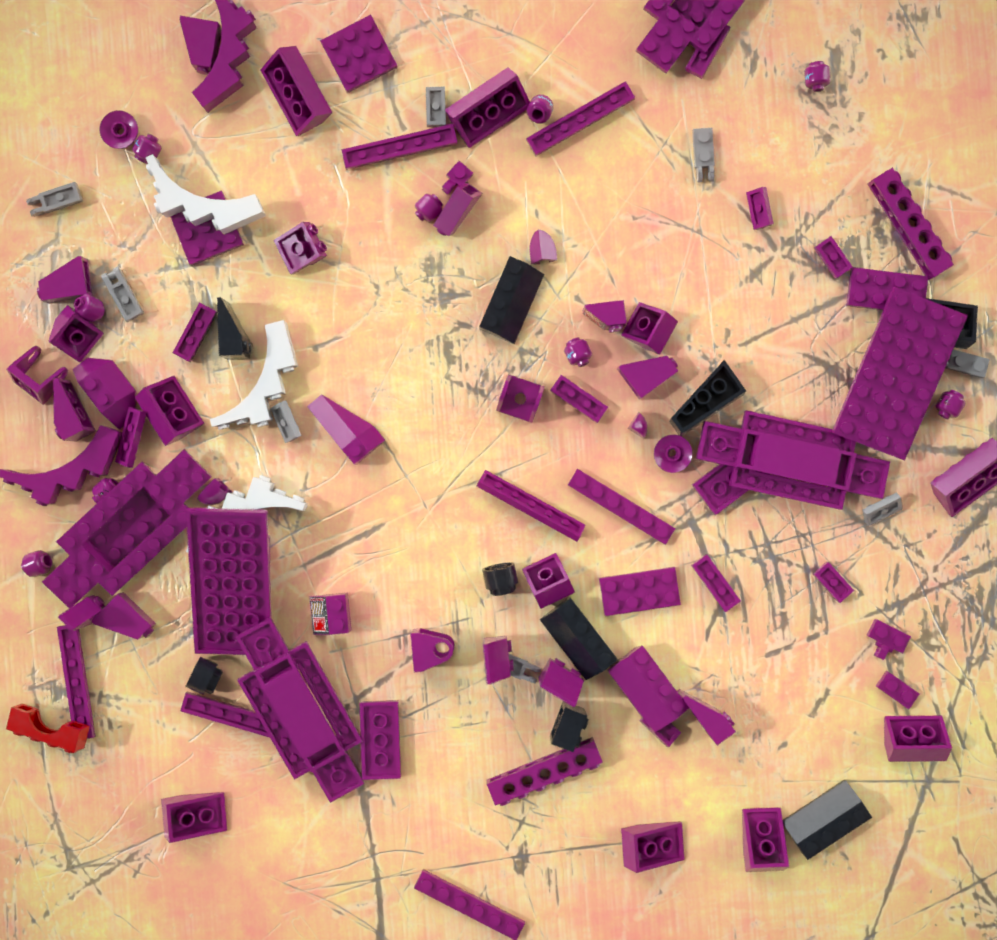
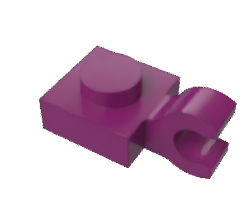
(457, 176)

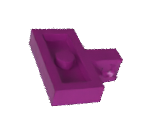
(887, 639)

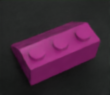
(169, 410)
(916, 739)

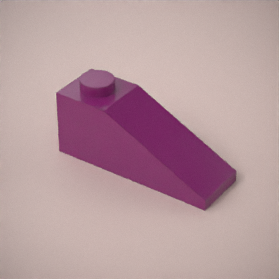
(82, 613)

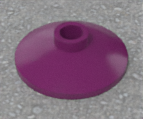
(113, 123)
(679, 460)

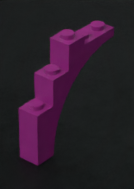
(224, 77)
(95, 458)

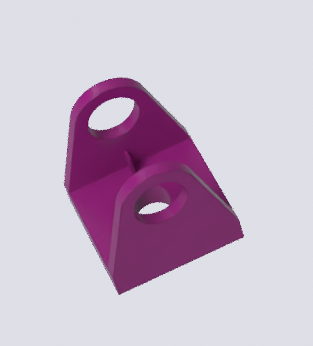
(18, 370)
(514, 386)
(424, 648)

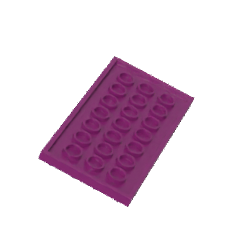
(899, 373)
(227, 575)

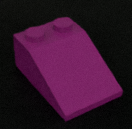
(69, 413)
(497, 658)
(561, 681)
(716, 724)
(193, 815)
(764, 840)
(652, 845)

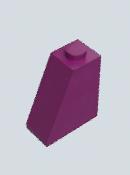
(202, 42)
(457, 209)
(66, 282)
(647, 374)
(125, 618)

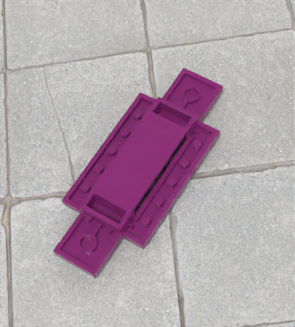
(684, 24)
(793, 452)
(121, 523)
(293, 714)

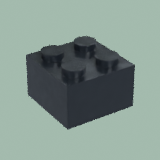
(568, 727)

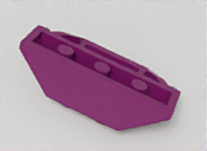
(106, 388)

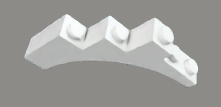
(227, 213)
(270, 384)
(261, 496)

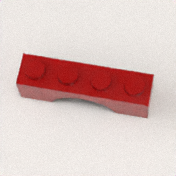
(26, 721)

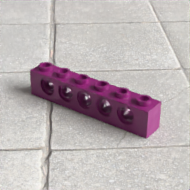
(900, 221)
(532, 769)

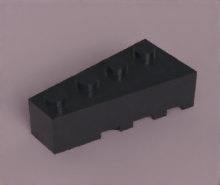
(711, 397)

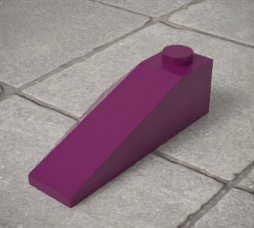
(348, 430)

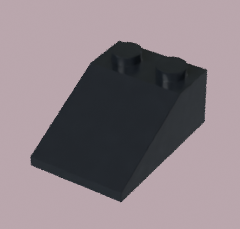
(231, 336)

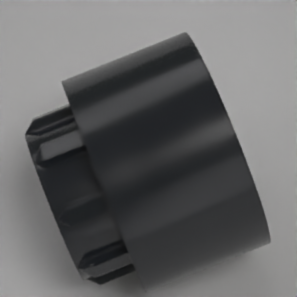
(500, 578)
(204, 676)

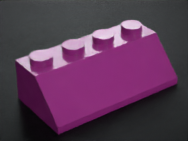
(295, 90)
(488, 107)
(967, 479)
(648, 688)

